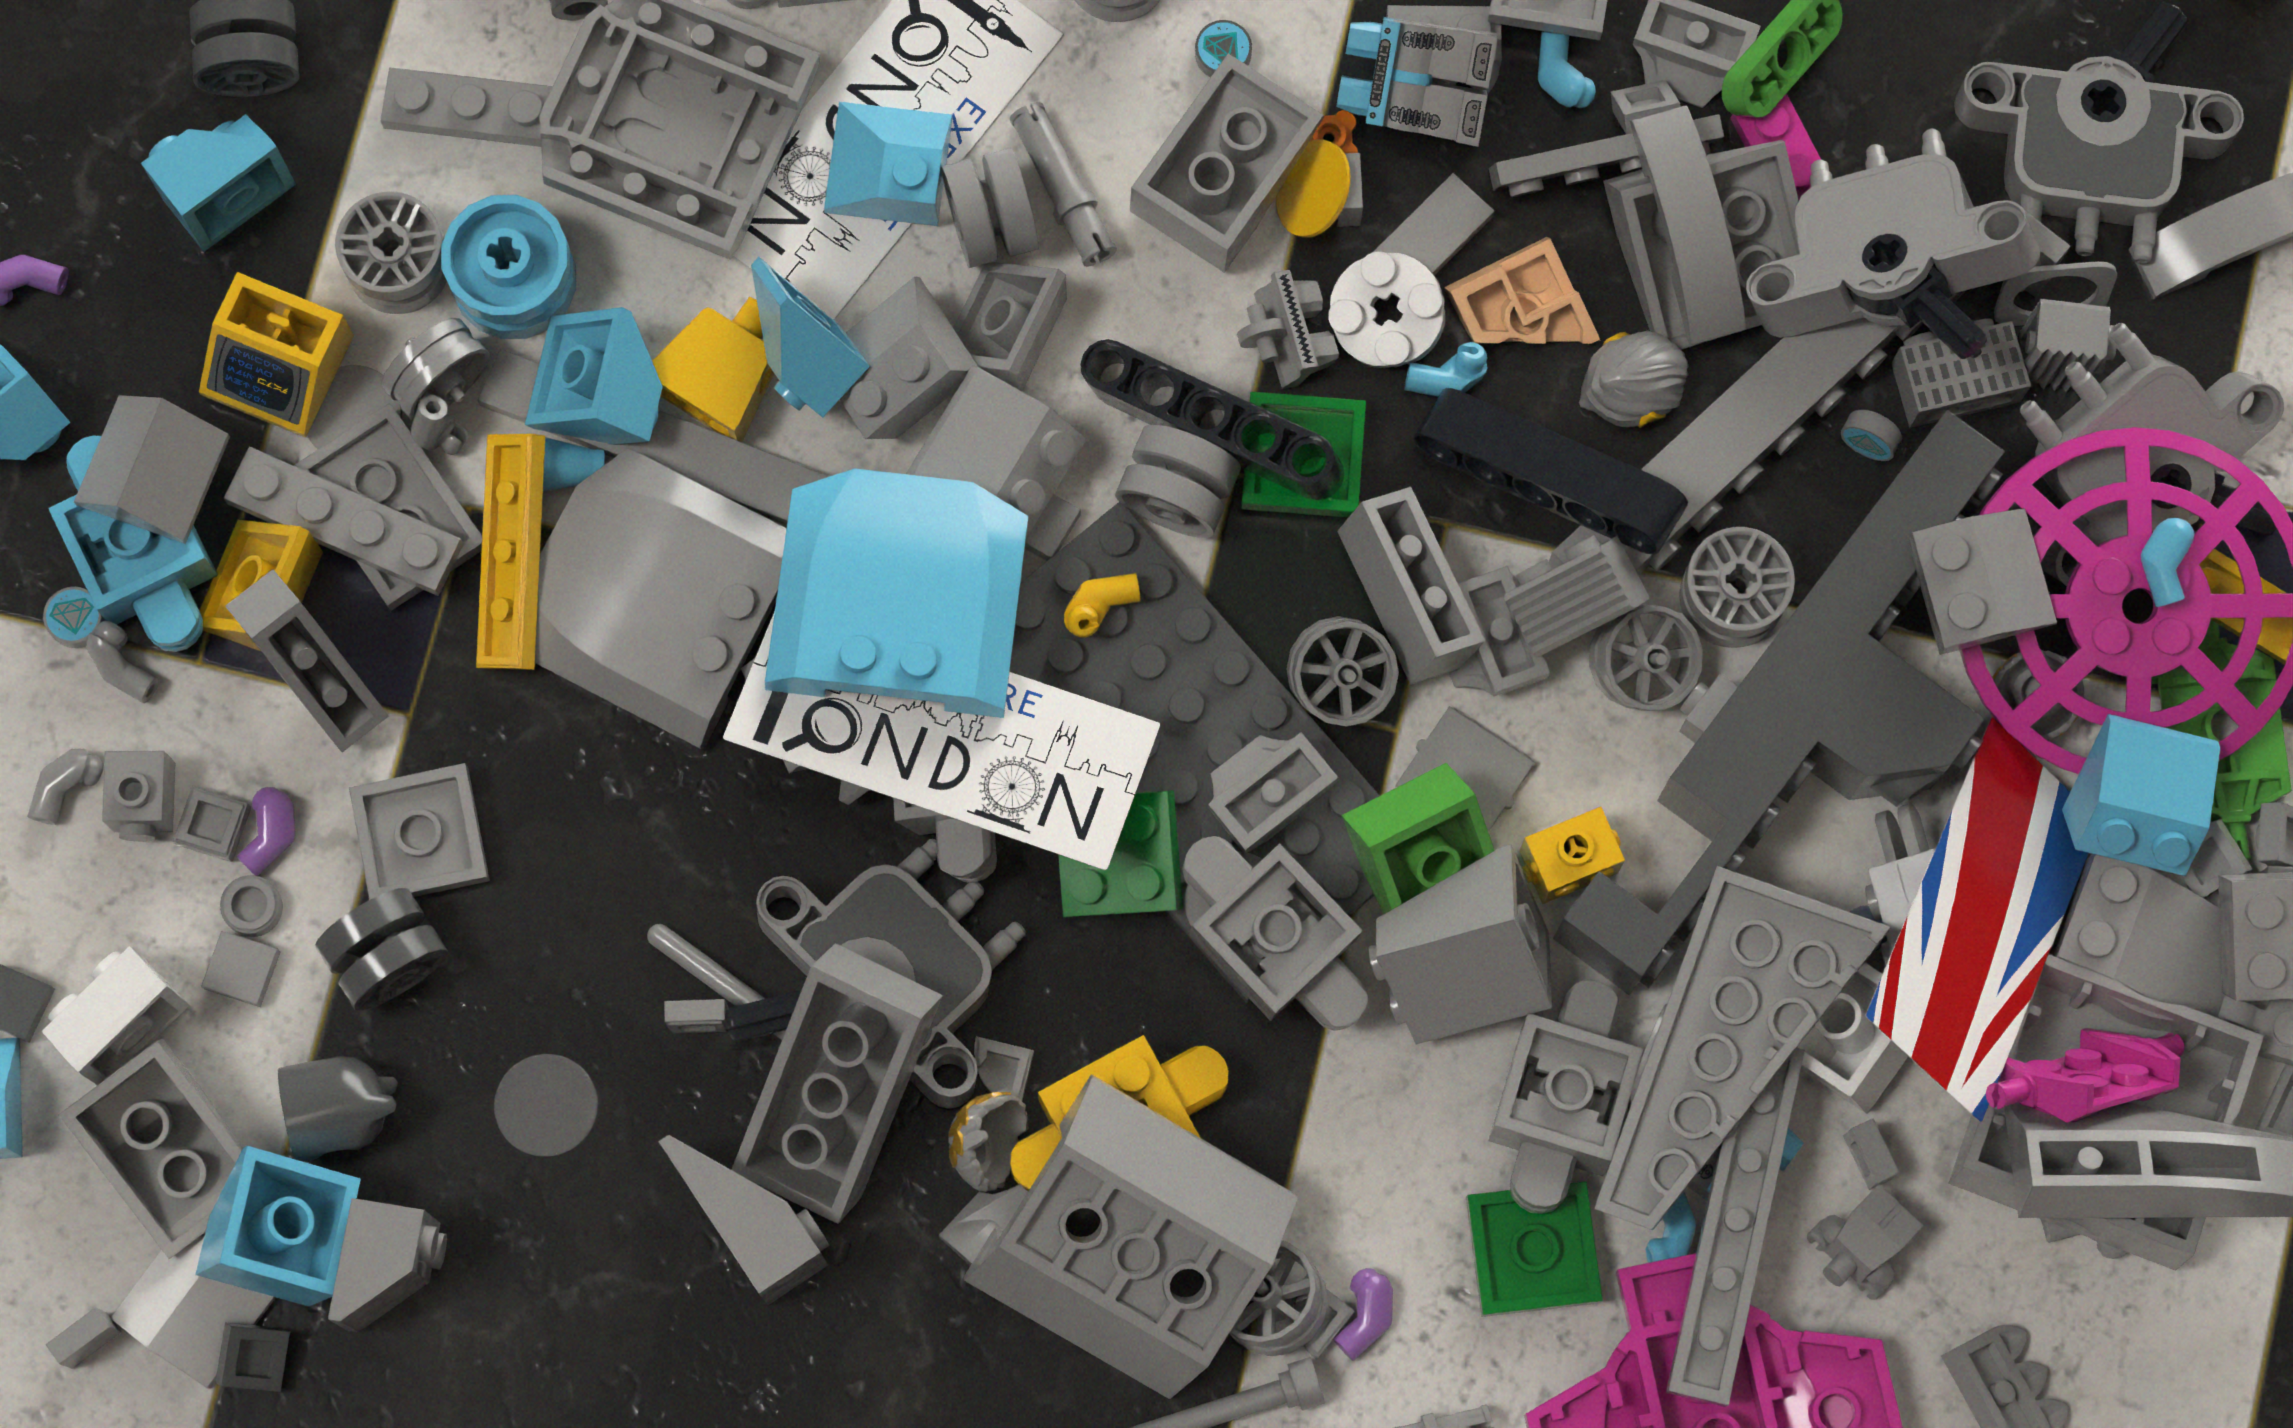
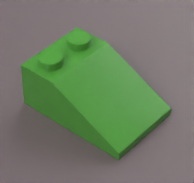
(1417, 835)

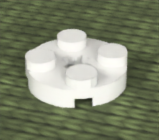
(1392, 343)

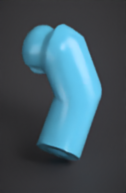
(1559, 77)
(1677, 1233)

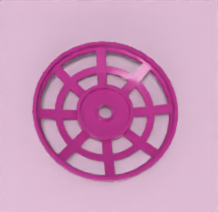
(2114, 569)

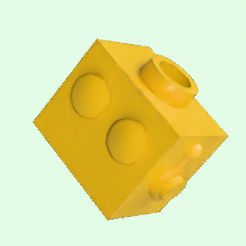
(1558, 873)

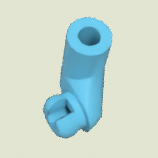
(1459, 372)
(2162, 557)

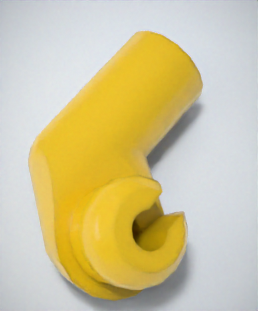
(1094, 600)

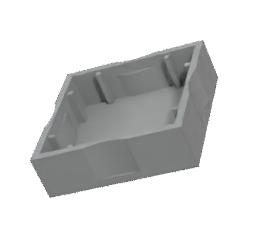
(2211, 1087)

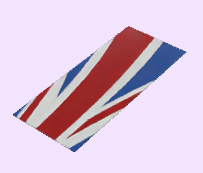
(1981, 922)

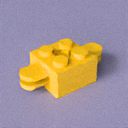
(1168, 1088)

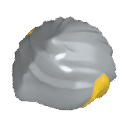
(1634, 379)

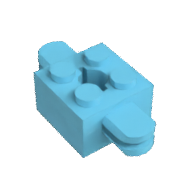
(133, 568)

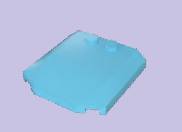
(898, 591)

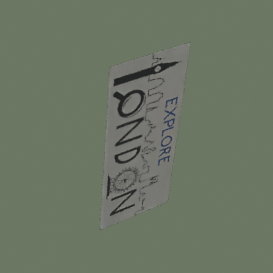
(914, 56)
(1044, 774)

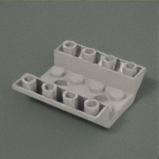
(1161, 1210)

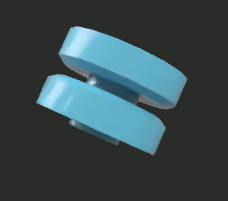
(513, 234)

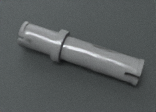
(1072, 202)

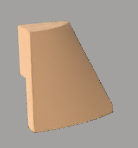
(1522, 300)

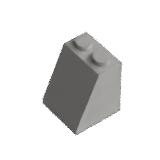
(1465, 951)

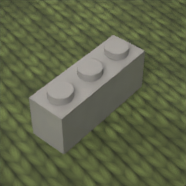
(1410, 585)
(307, 660)

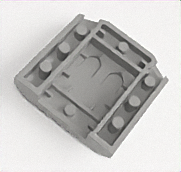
(674, 117)
(655, 593)

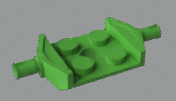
(2259, 767)

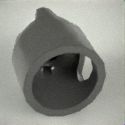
(333, 1105)

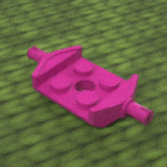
(2099, 1075)

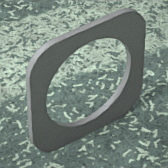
(2101, 273)

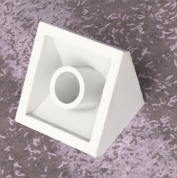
(185, 1313)

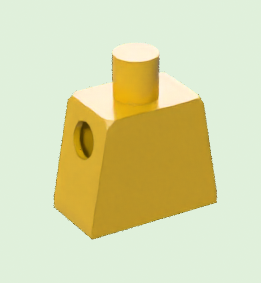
(717, 370)

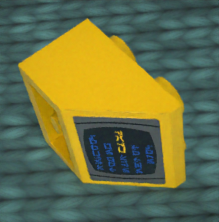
(273, 354)

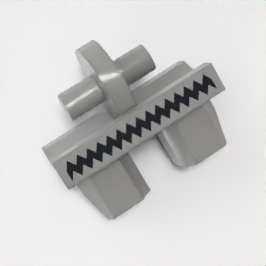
(1281, 329)

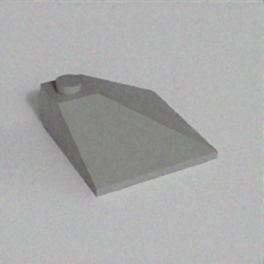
(1760, 217)

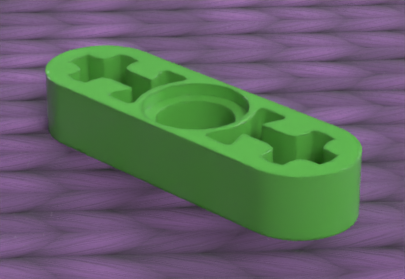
(1760, 59)

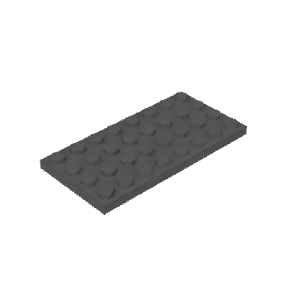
(1198, 679)

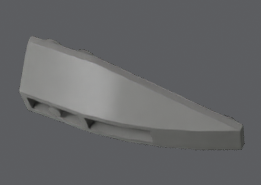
(2146, 1166)

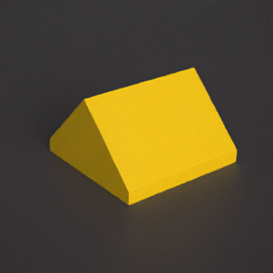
(250, 555)

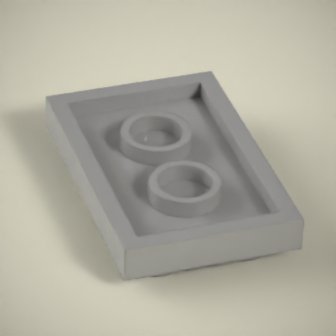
(392, 469)

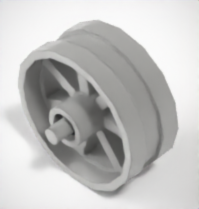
(437, 363)
(1647, 658)
(1342, 671)
(1276, 1305)

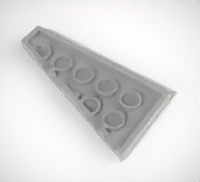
(1740, 1007)

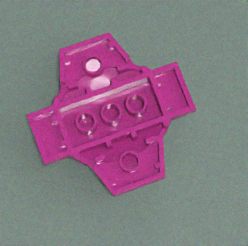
(1778, 1380)

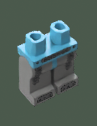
(1403, 84)

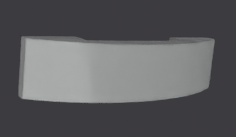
(1692, 224)
(2219, 235)

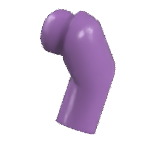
(31, 272)
(274, 827)
(1373, 1313)

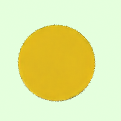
(1314, 190)

